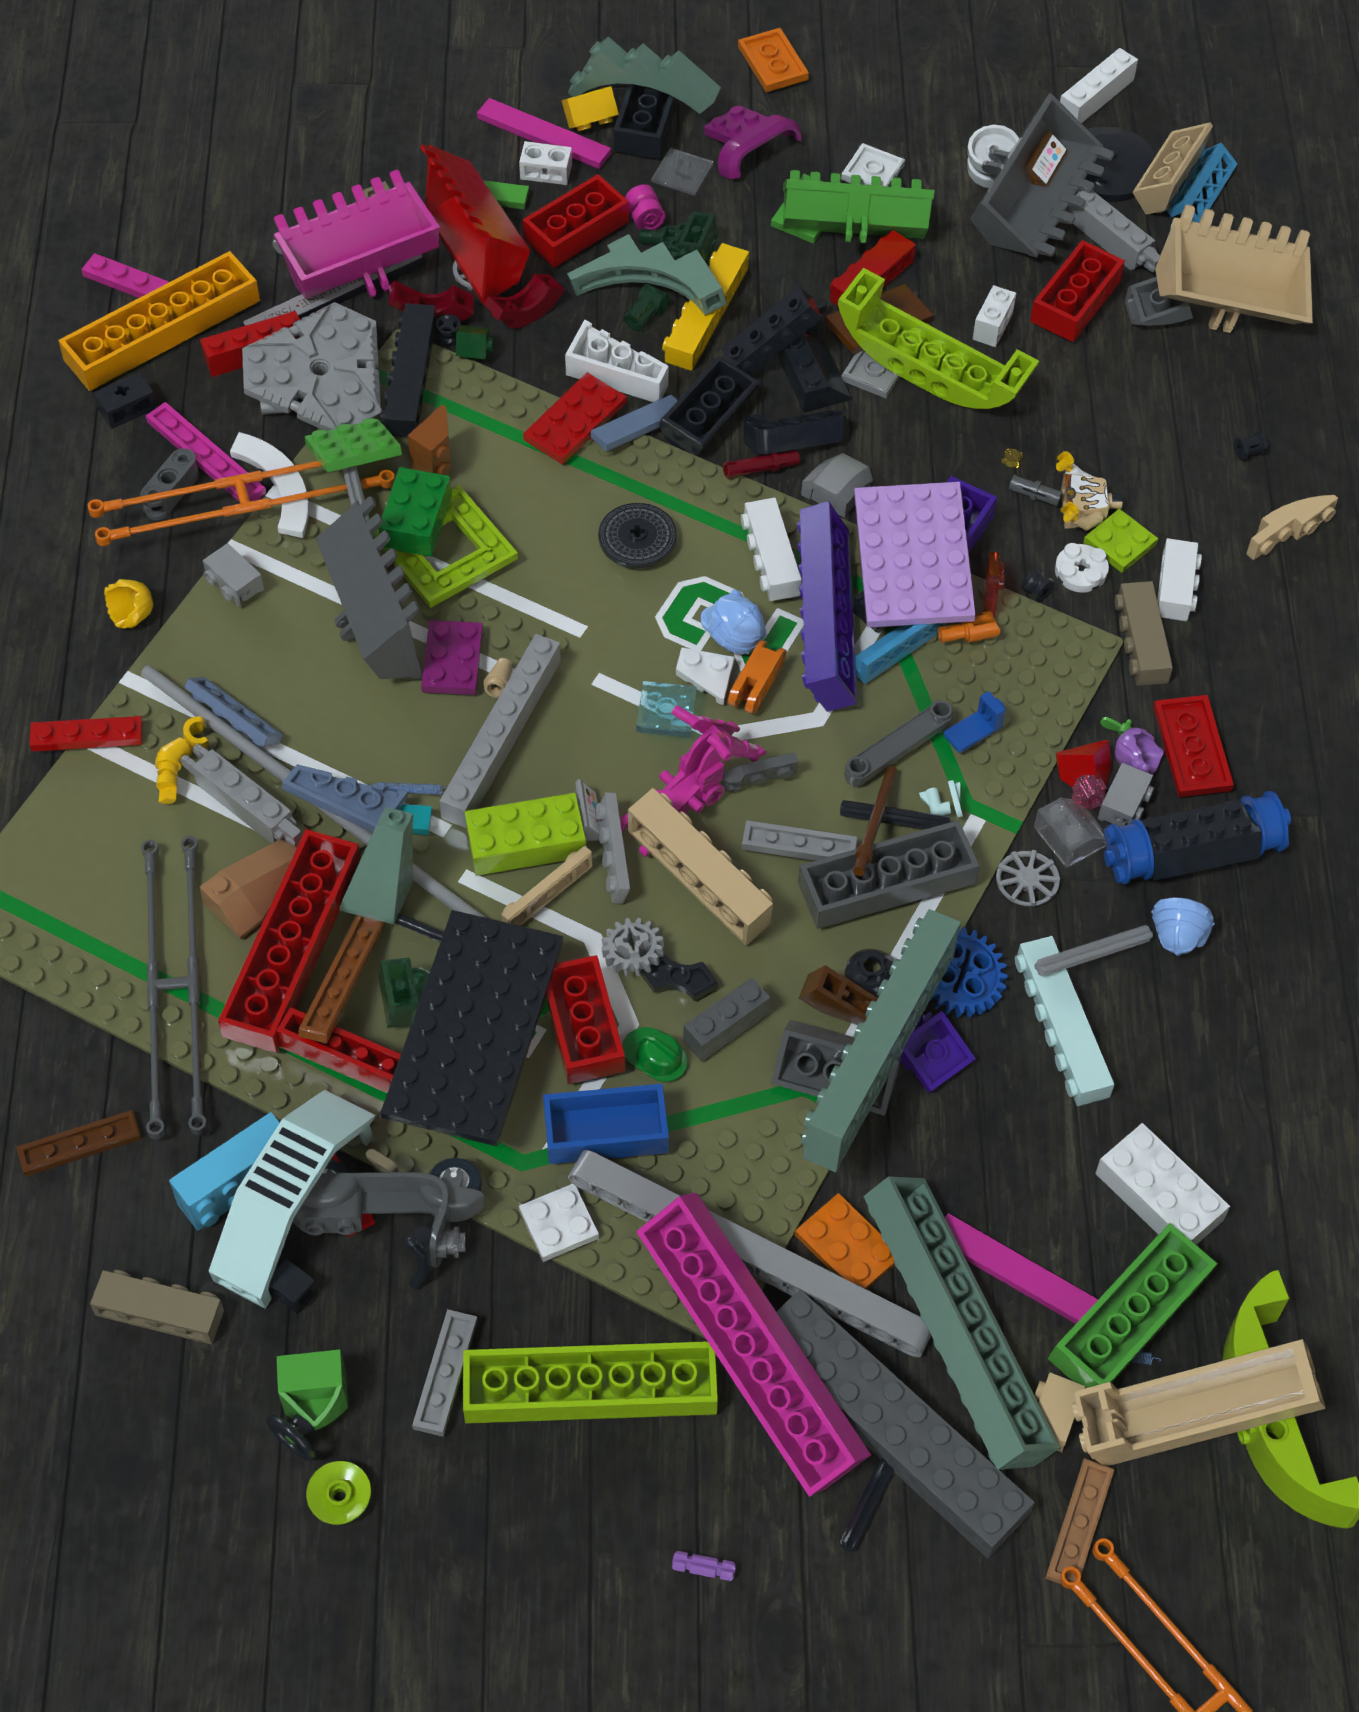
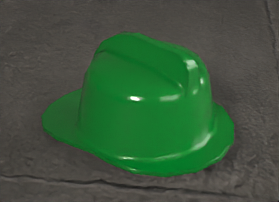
(655, 1054)

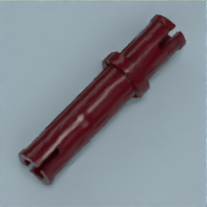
(761, 463)

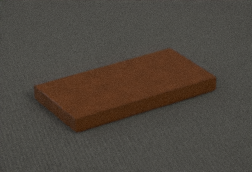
(899, 297)

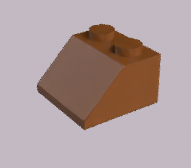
(430, 444)

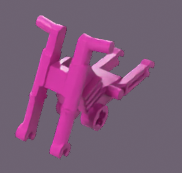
(701, 766)

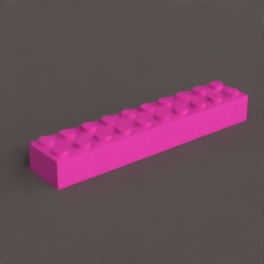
(753, 1344)

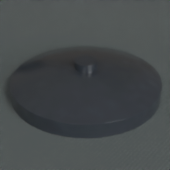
(1127, 166)

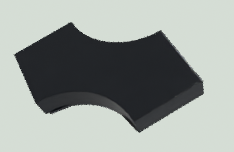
(690, 979)

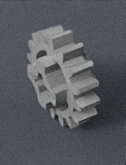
(618, 948)

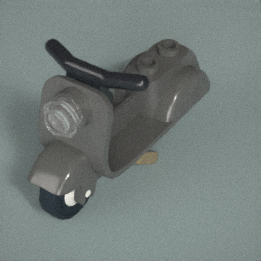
(448, 1193)

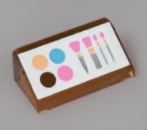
(1046, 160)

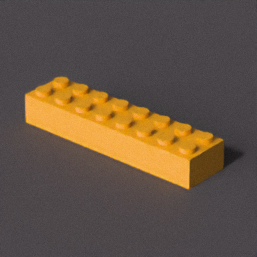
(159, 320)

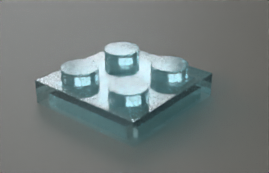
(657, 705)

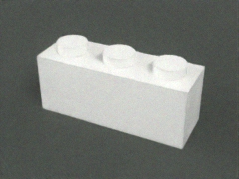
(1178, 579)

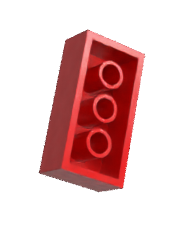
(575, 220)
(1077, 291)
(584, 1021)

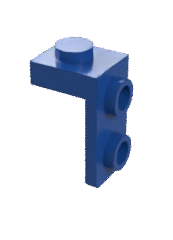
(979, 725)

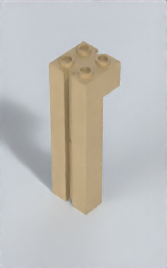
(1197, 1404)

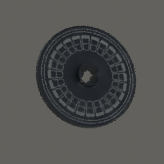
(656, 537)

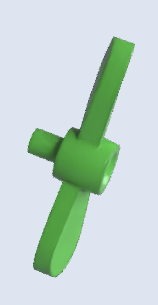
(1114, 725)

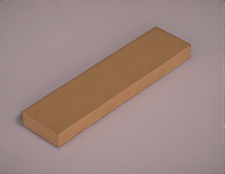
(1080, 1520)

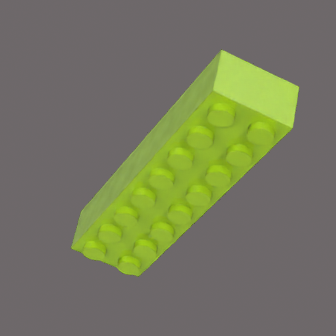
(589, 1382)

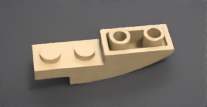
(1292, 519)

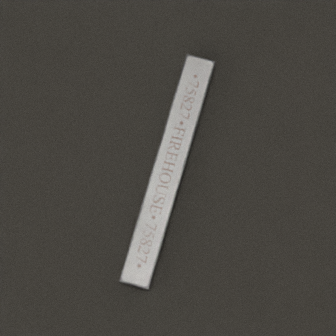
(305, 307)

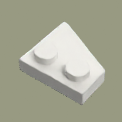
(706, 671)

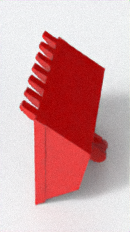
(473, 224)

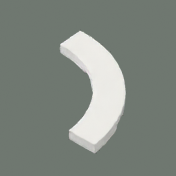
(266, 457)

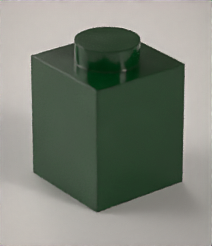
(473, 342)

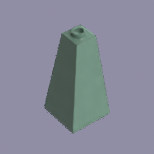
(384, 870)

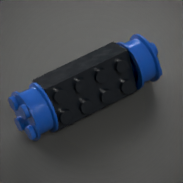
(1197, 838)

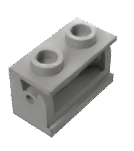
(232, 575)
(1126, 796)

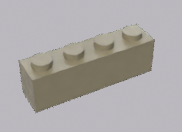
(1144, 633)
(157, 1306)

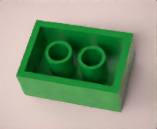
(416, 511)

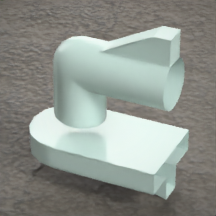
(932, 800)

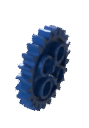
(985, 982)

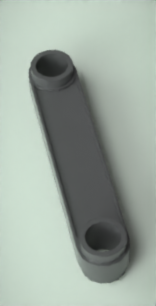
(898, 743)

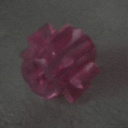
(1089, 791)

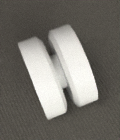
(981, 144)

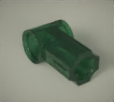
(648, 303)

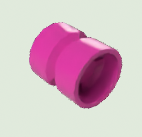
(645, 207)

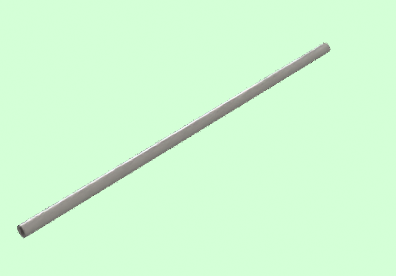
(281, 772)

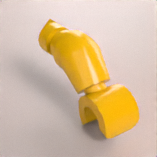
(169, 758)

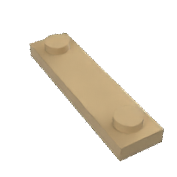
(574, 867)

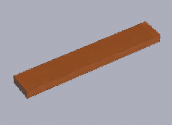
(341, 979)

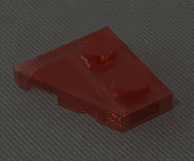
(994, 581)

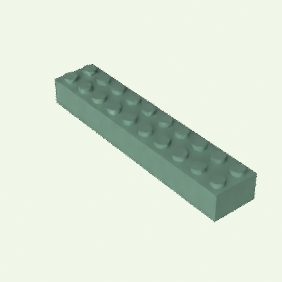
(879, 1040)
(961, 1323)

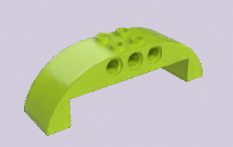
(926, 354)
(1278, 1446)

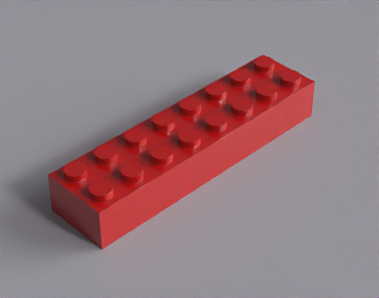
(290, 940)

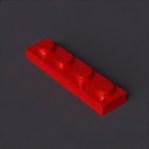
(86, 733)

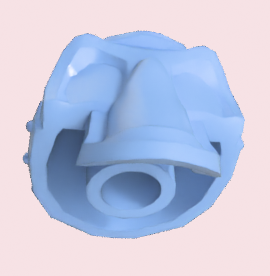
(734, 623)
(1182, 924)

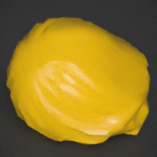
(128, 602)

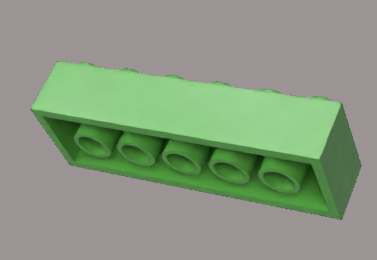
(1132, 1309)

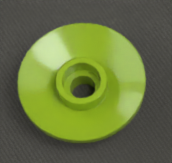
(336, 1478)

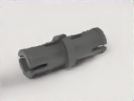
(1035, 490)

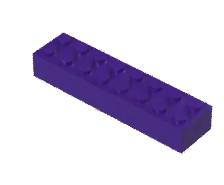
(827, 607)

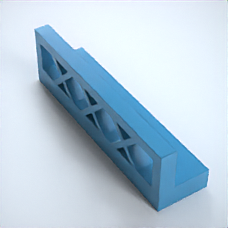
(1201, 177)
(892, 649)

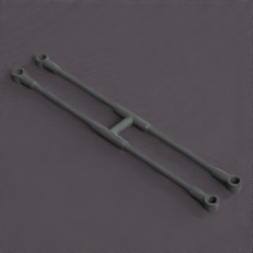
(155, 984)

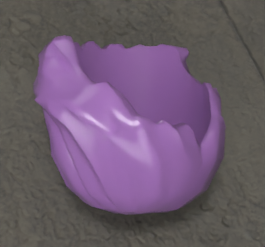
(1138, 750)

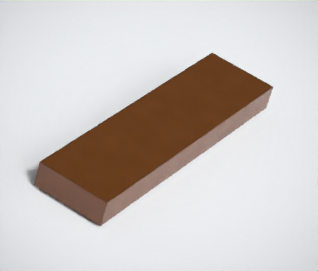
(78, 1143)

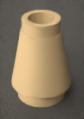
(498, 677)

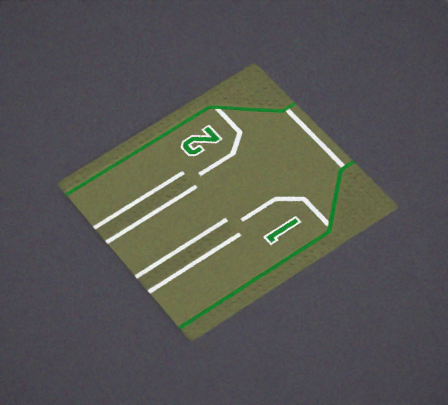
(78, 868)

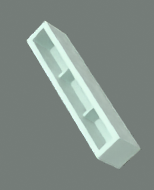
(1065, 1025)

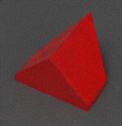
(1085, 760)

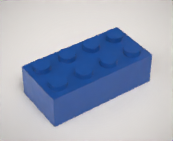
(606, 1122)

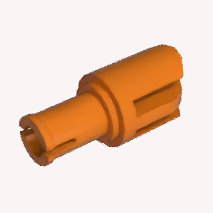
(980, 629)

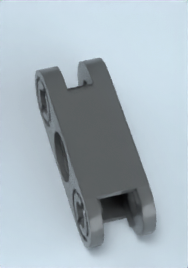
(170, 476)

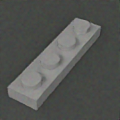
(794, 841)
(614, 855)
(444, 1373)

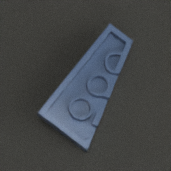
(343, 797)

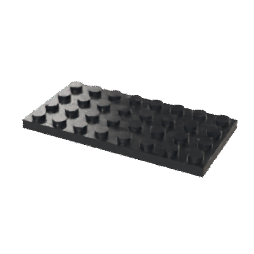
(473, 1028)

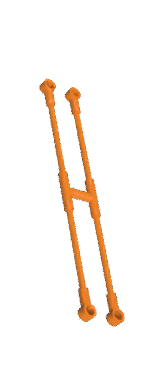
(244, 507)
(1225, 1690)

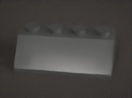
(809, 1057)

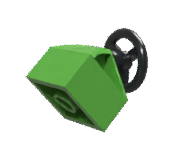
(311, 1394)

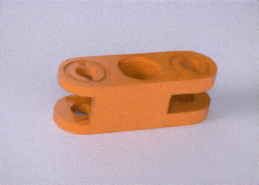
(757, 677)

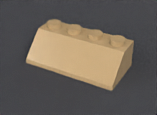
(1171, 167)

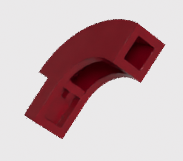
(452, 301)
(528, 304)

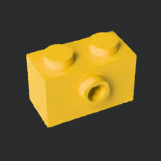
(590, 107)

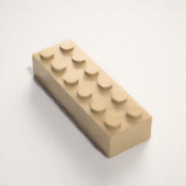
(700, 866)

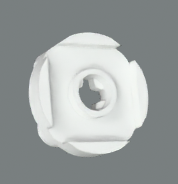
(1085, 555)

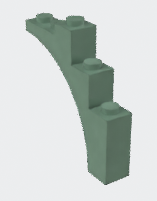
(642, 67)
(655, 266)

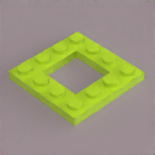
(492, 554)

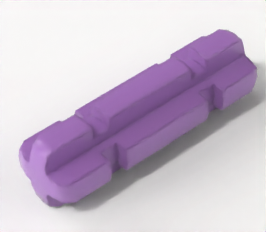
(703, 1565)

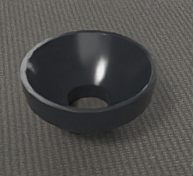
(868, 980)

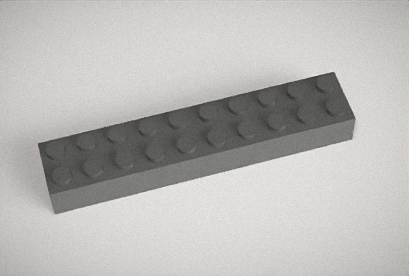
(908, 1432)

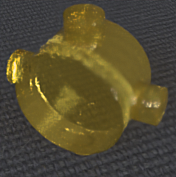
(1012, 457)

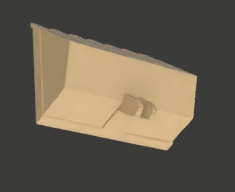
(1236, 270)

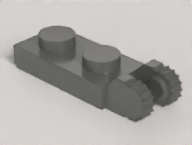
(759, 772)

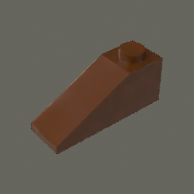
(836, 995)

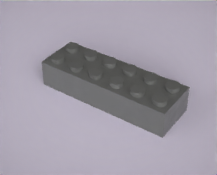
(898, 874)

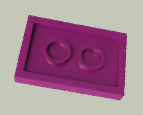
(452, 657)

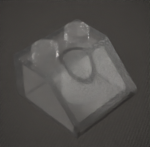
(1069, 830)

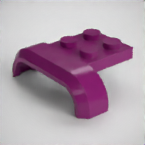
(743, 132)

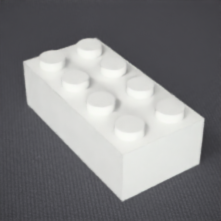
(1161, 1186)

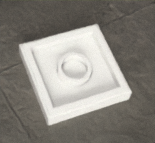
(873, 162)

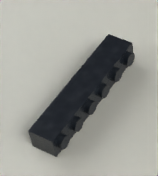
(410, 369)

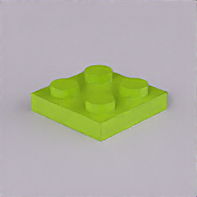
(1121, 540)

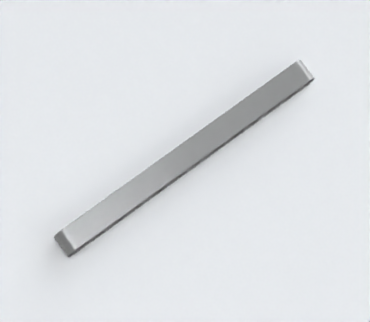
(763, 1258)

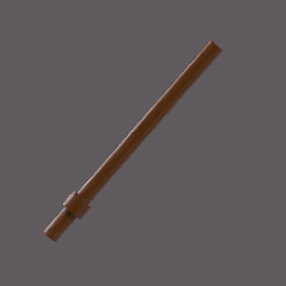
(865, 851)

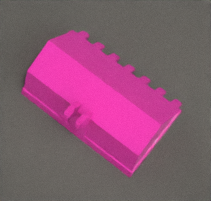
(356, 237)

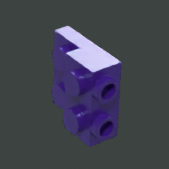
(935, 1051)

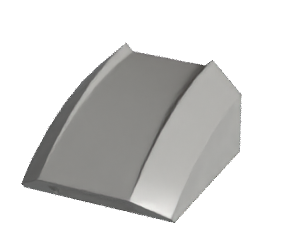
(835, 482)

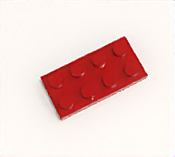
(572, 417)
(1193, 746)

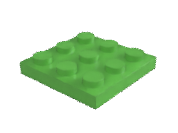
(352, 445)

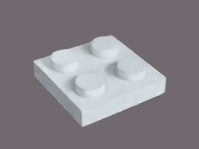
(558, 1222)

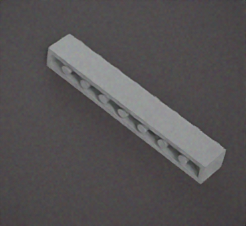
(500, 729)

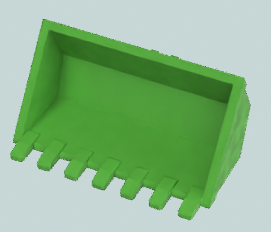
(856, 207)

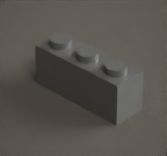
(726, 1019)

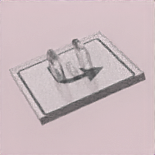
(682, 171)

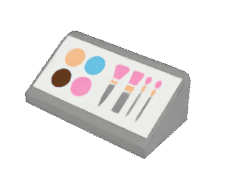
(587, 804)

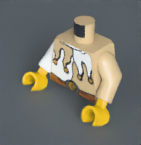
(1084, 496)

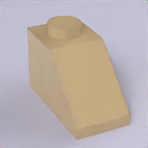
(1056, 1404)

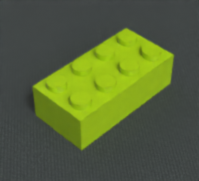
(524, 833)

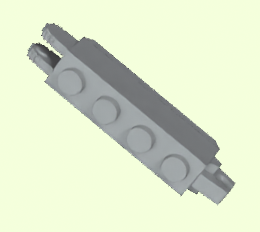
(1114, 232)
(242, 796)

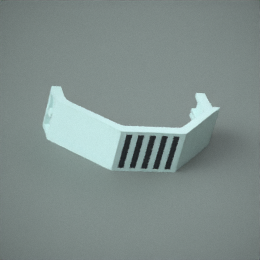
(277, 1189)

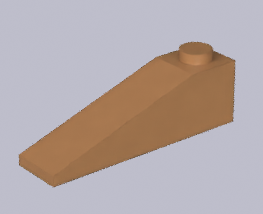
(246, 889)

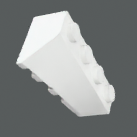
(616, 364)

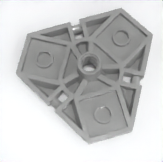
(326, 368)

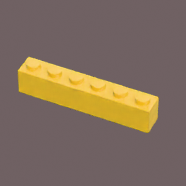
(694, 328)

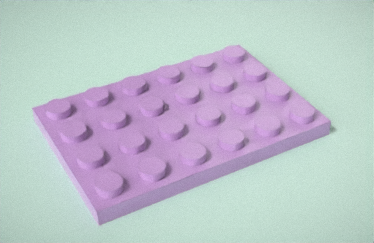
(914, 554)

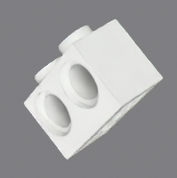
(545, 163)
(994, 316)

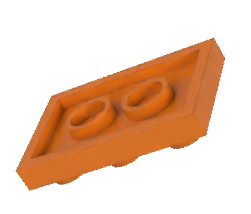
(773, 59)
(846, 1243)

